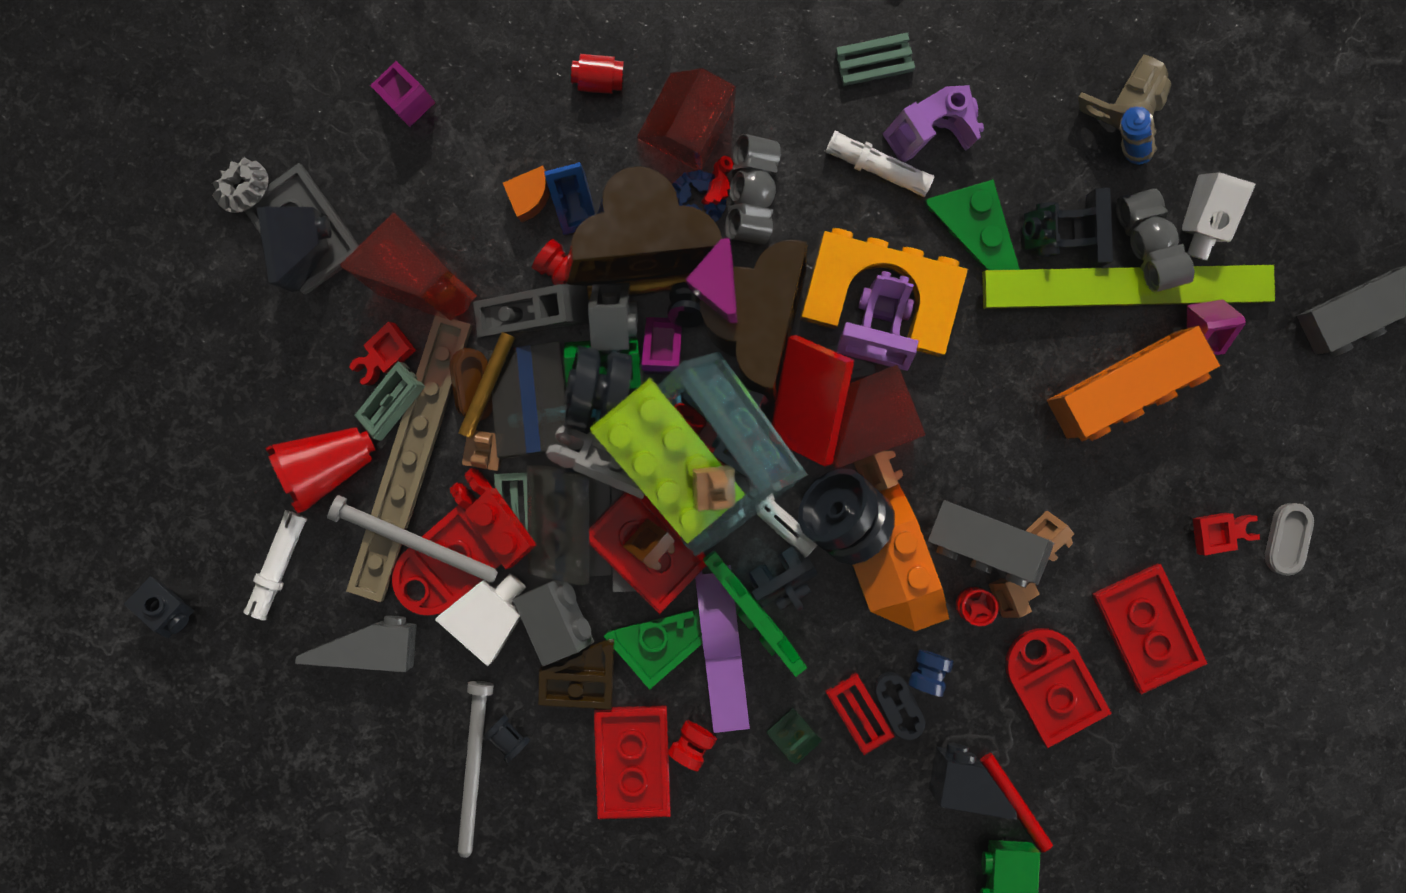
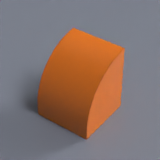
(528, 193)

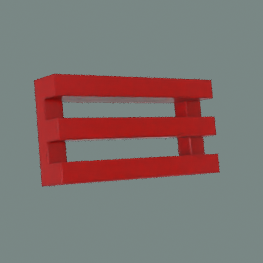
(844, 686)

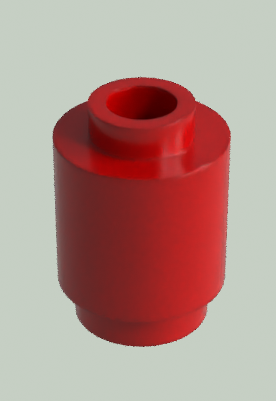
(597, 73)

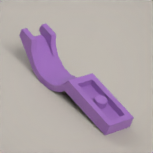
(722, 655)

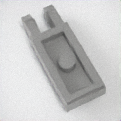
(591, 460)

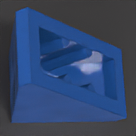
(570, 196)

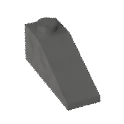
(532, 310)
(381, 646)

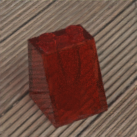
(689, 116)
(408, 270)
(876, 417)

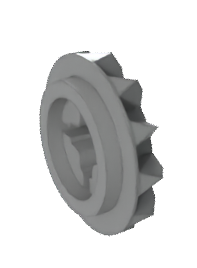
(246, 194)

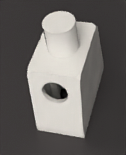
(1223, 200)
(484, 617)

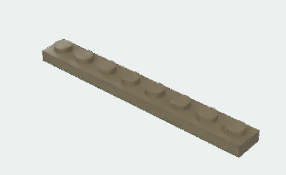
(409, 459)

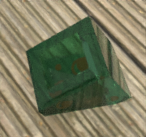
(794, 736)

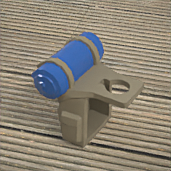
(1134, 109)

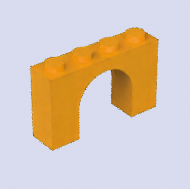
(935, 286)

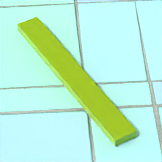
(1123, 287)

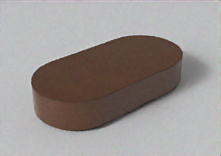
(466, 373)

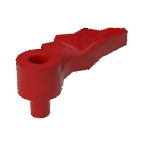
(719, 186)

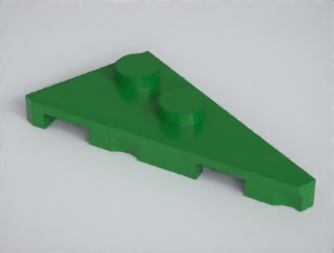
(978, 223)
(755, 616)
(658, 644)

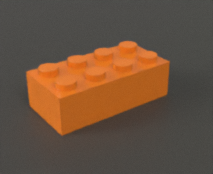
(1133, 383)

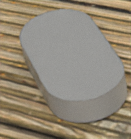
(1289, 539)

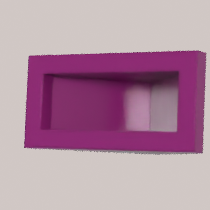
(403, 93)
(714, 281)
(1218, 323)
(661, 346)

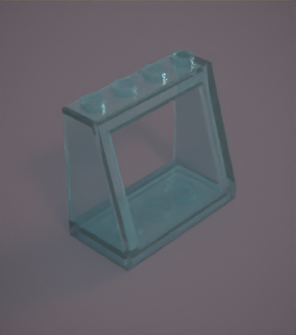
(745, 434)

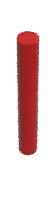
(1023, 812)

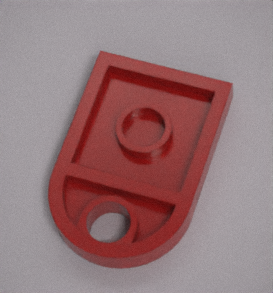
(442, 581)
(1054, 687)

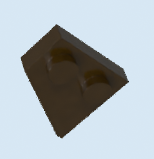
(580, 679)

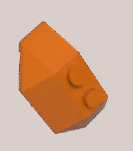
(902, 577)

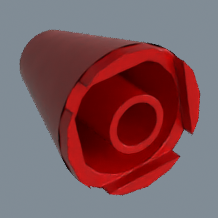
(319, 463)

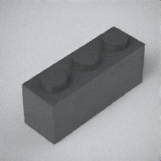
(1356, 314)
(990, 544)

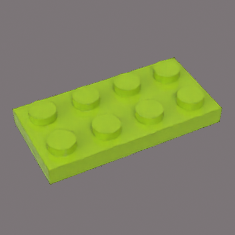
(660, 456)

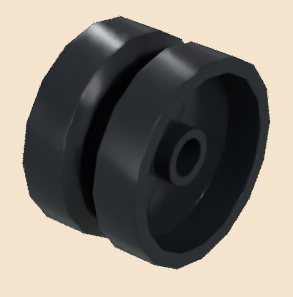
(591, 390)
(846, 516)

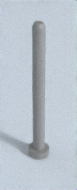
(341, 510)
(479, 693)

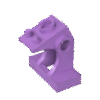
(914, 124)
(887, 301)

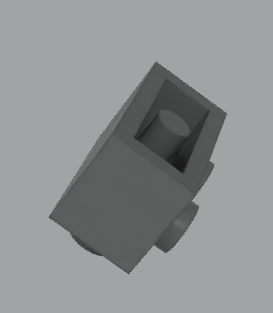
(612, 317)
(554, 621)

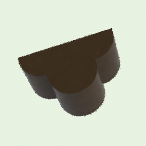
(639, 232)
(765, 315)

